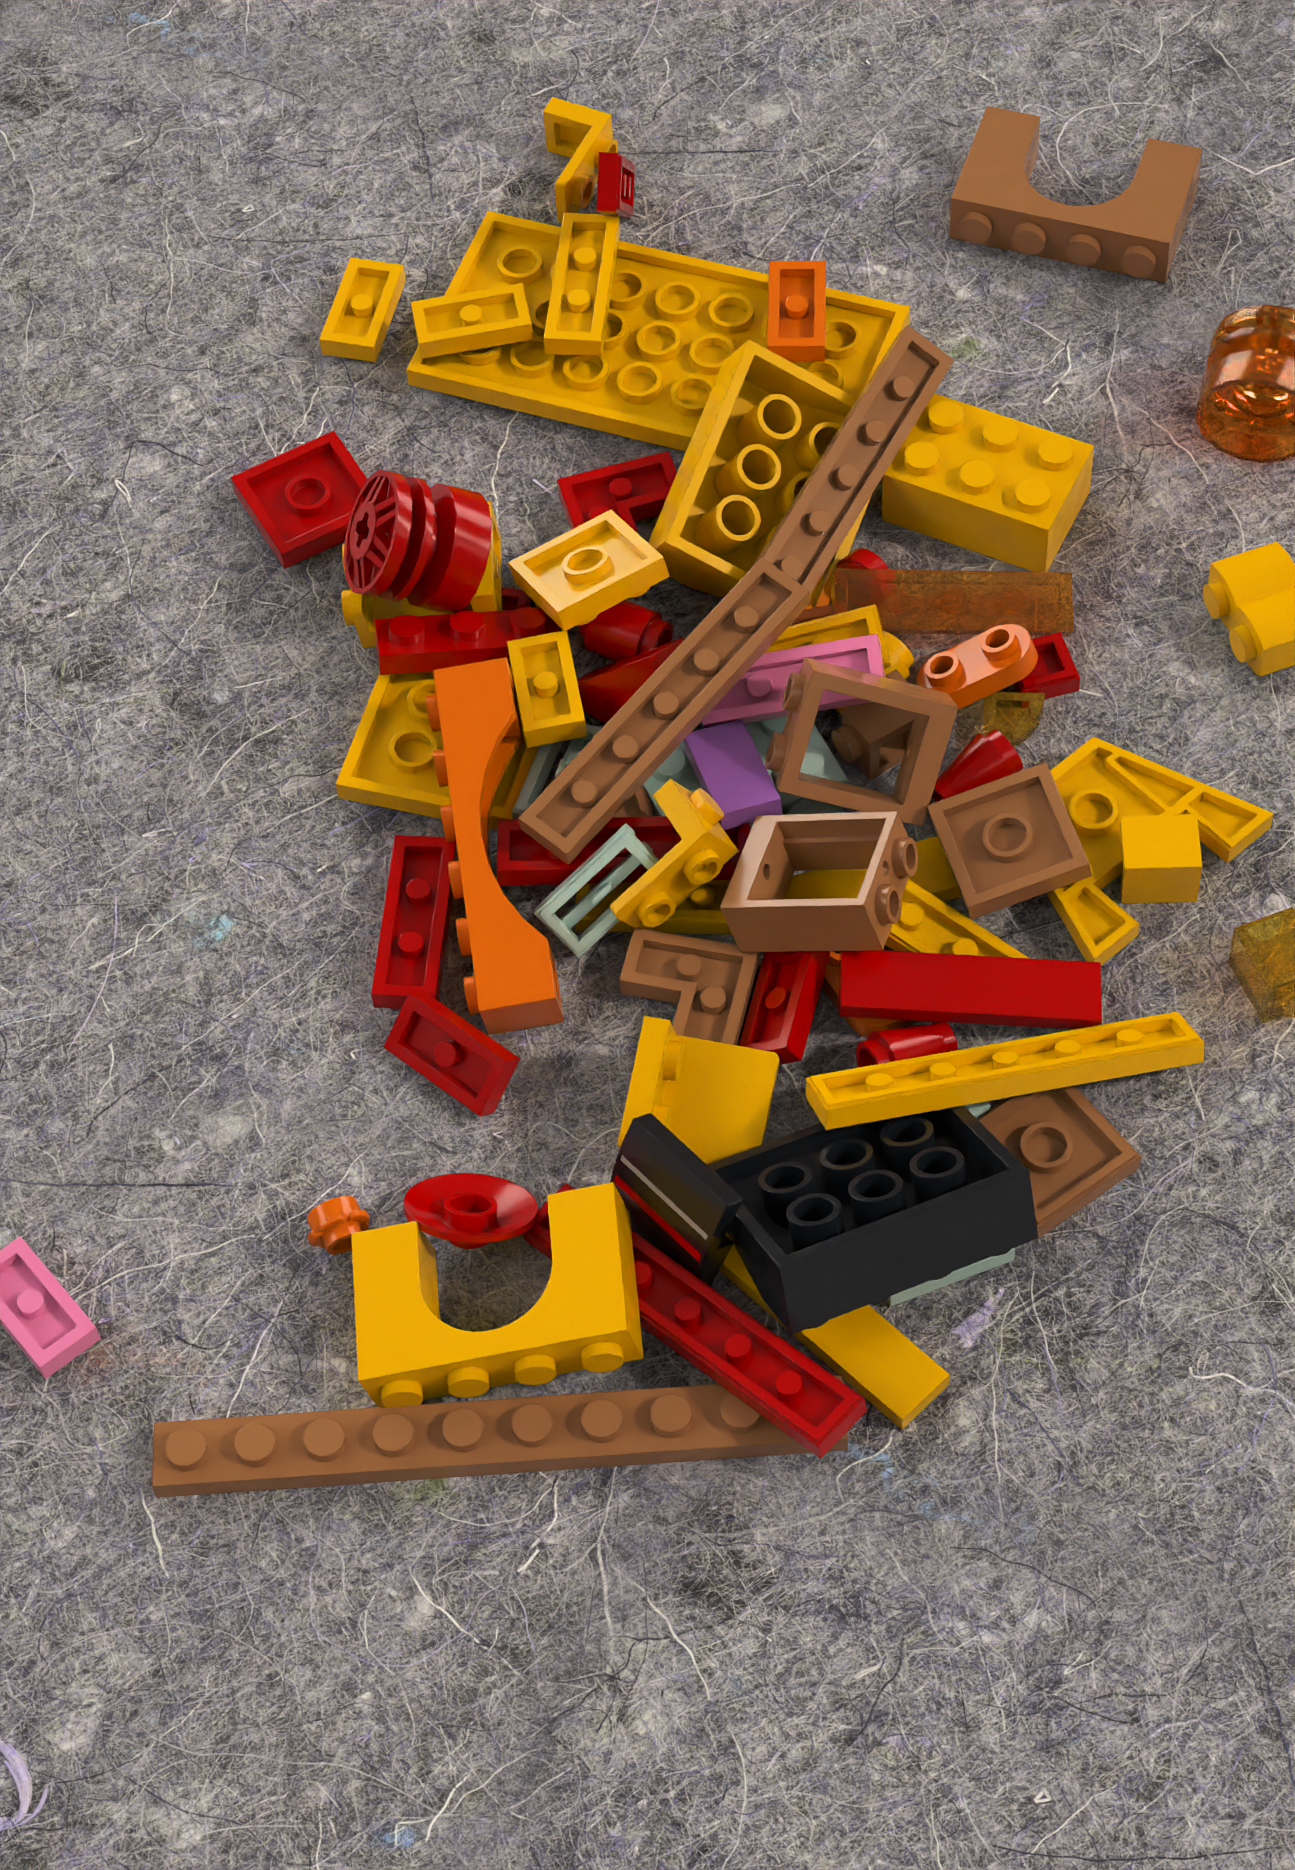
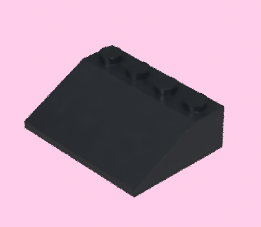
(873, 1210)

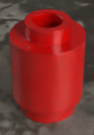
(625, 631)

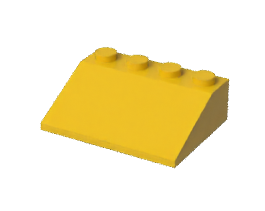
(746, 468)

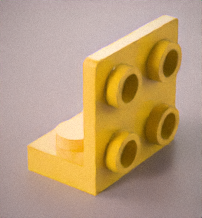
(701, 1090)

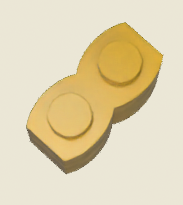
(1257, 606)

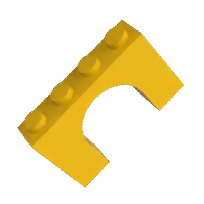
(578, 1324)

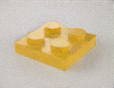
(588, 570)

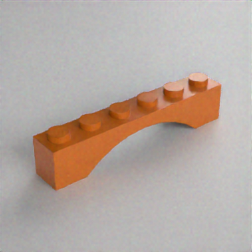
(511, 960)

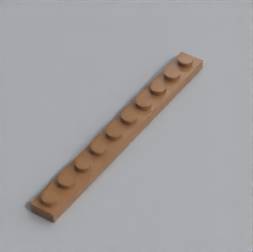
(461, 1440)

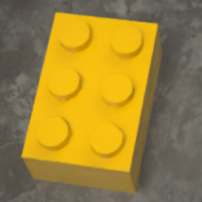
(987, 483)

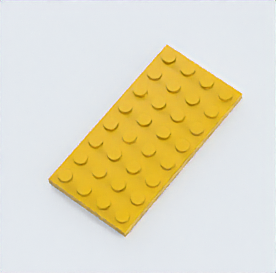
(663, 339)

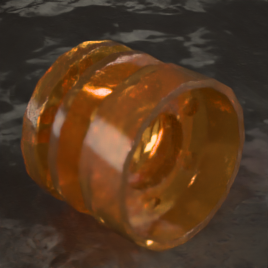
(1250, 385)

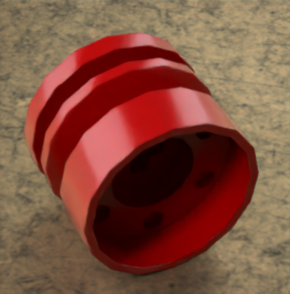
(417, 542)

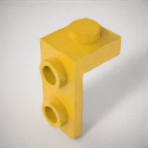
(579, 135)
(686, 866)

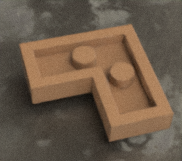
(700, 975)

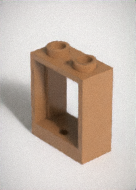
(920, 760)
(825, 841)

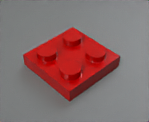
(302, 497)

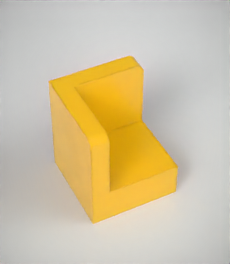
(1160, 858)

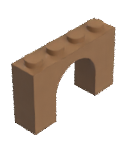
(1125, 235)

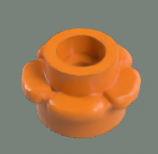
(334, 1222)

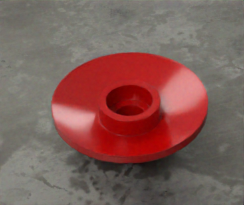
(470, 1208)

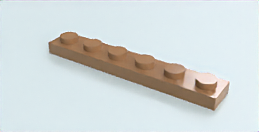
(857, 458)
(664, 711)

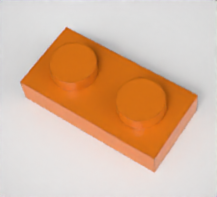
(797, 310)

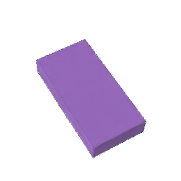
(732, 773)

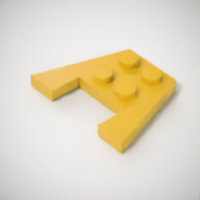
(1101, 787)

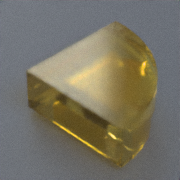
(1013, 714)

